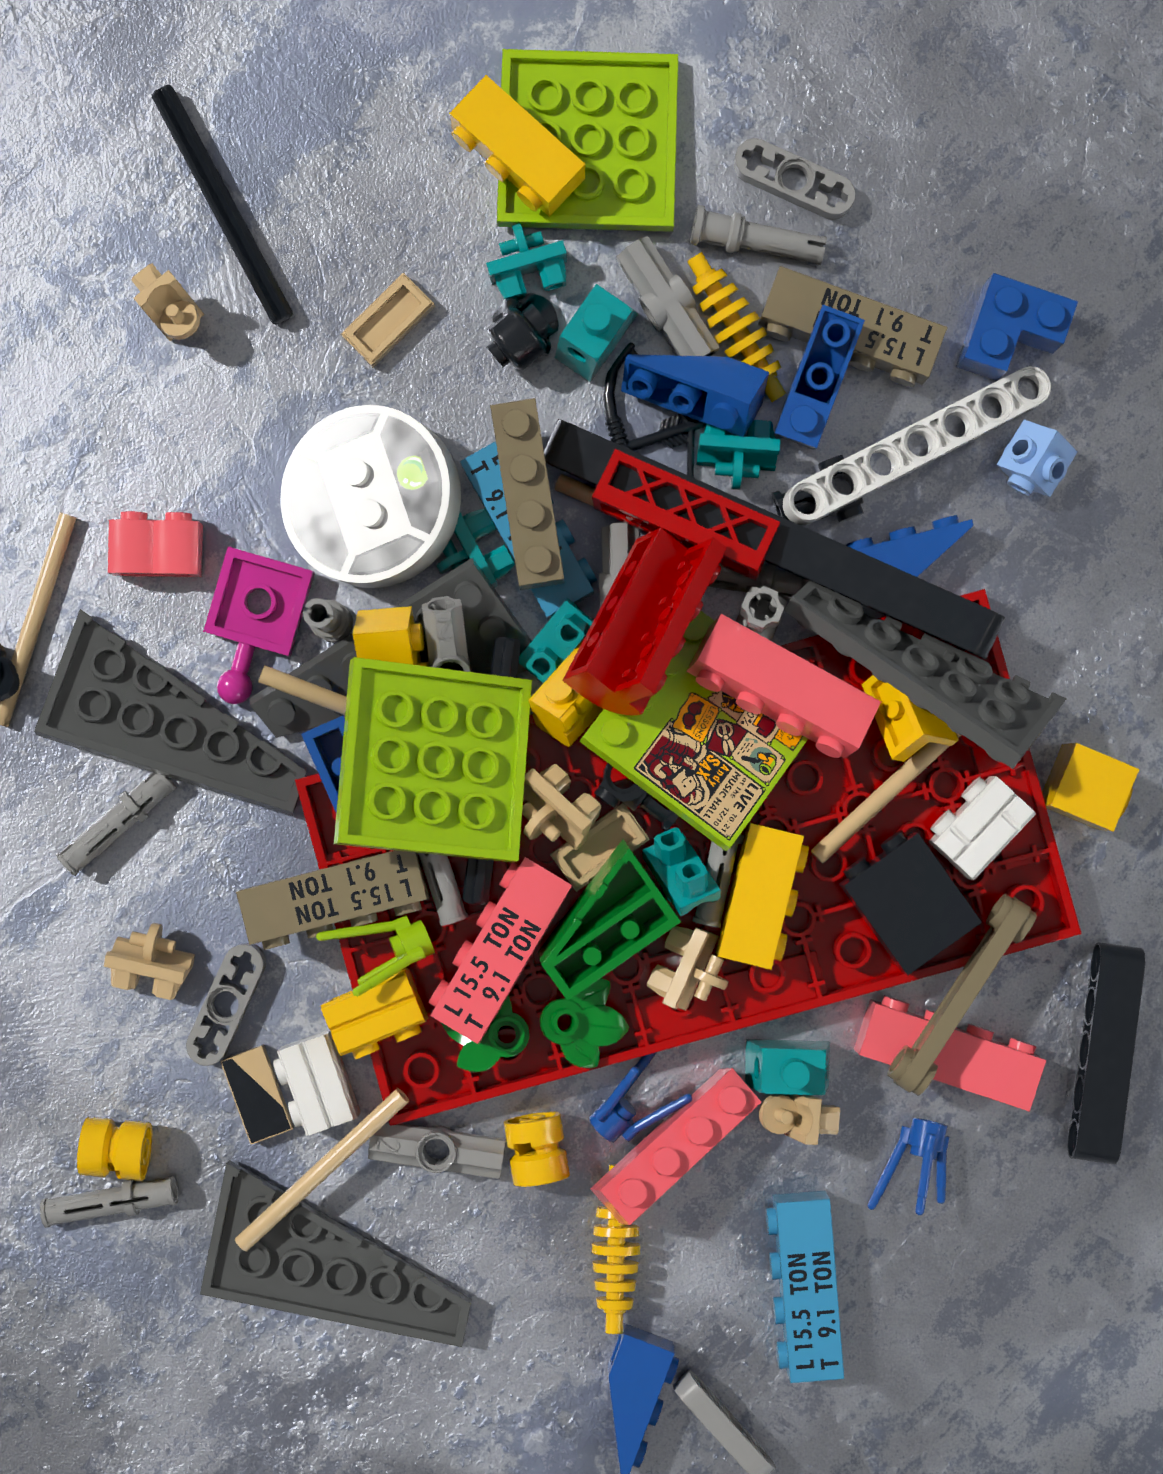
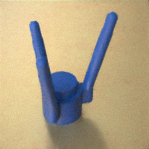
(616, 1113)
(927, 1141)

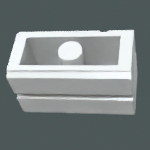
(980, 826)
(317, 1083)

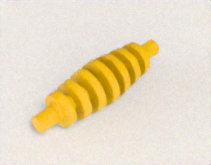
(736, 327)
(615, 1267)

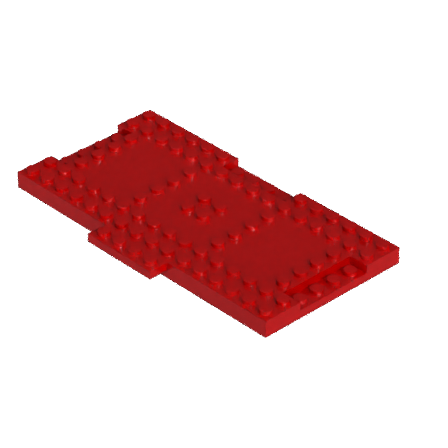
(828, 942)

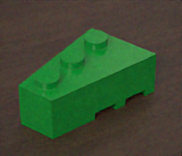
(606, 924)

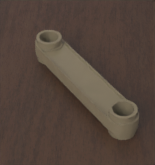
(914, 1066)

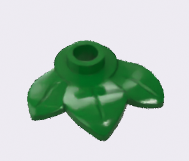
(590, 1024)
(485, 1054)

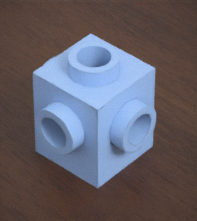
(1036, 459)

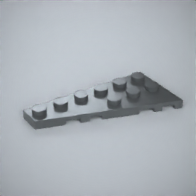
(484, 620)
(934, 675)

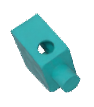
(594, 332)
(787, 1066)

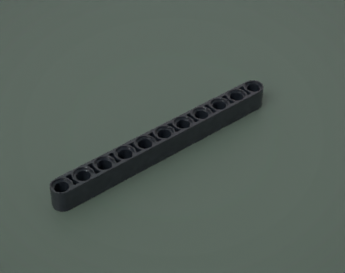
(797, 549)

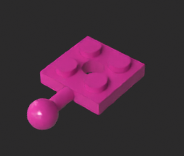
(233, 620)

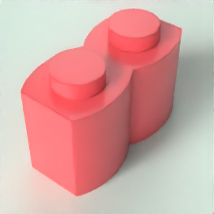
(155, 546)

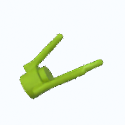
(408, 945)

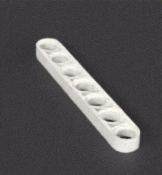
(898, 452)

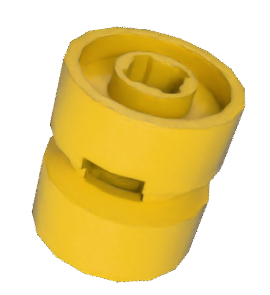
(114, 1148)
(536, 1148)

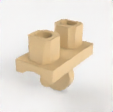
(167, 303)
(552, 813)
(149, 957)
(680, 985)
(799, 1117)

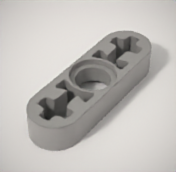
(789, 160)
(222, 1038)
(723, 1425)

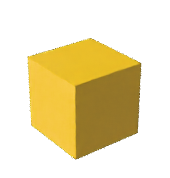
(1089, 786)

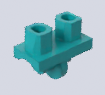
(547, 260)
(739, 455)
(469, 530)
(555, 641)
(680, 871)

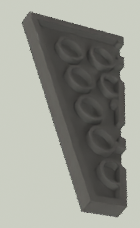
(143, 716)
(323, 1269)

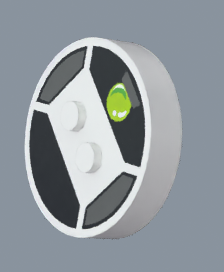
(370, 496)

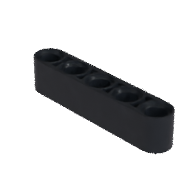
(1106, 1053)

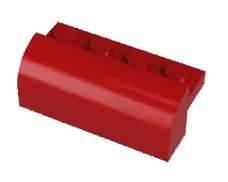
(643, 622)

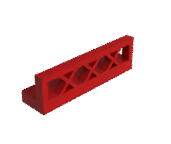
(649, 517)

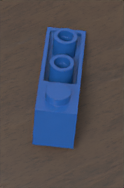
(818, 377)
(700, 387)
(913, 550)
(636, 1377)

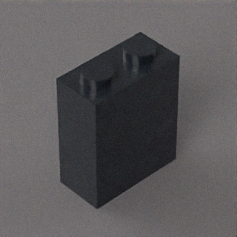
(908, 901)

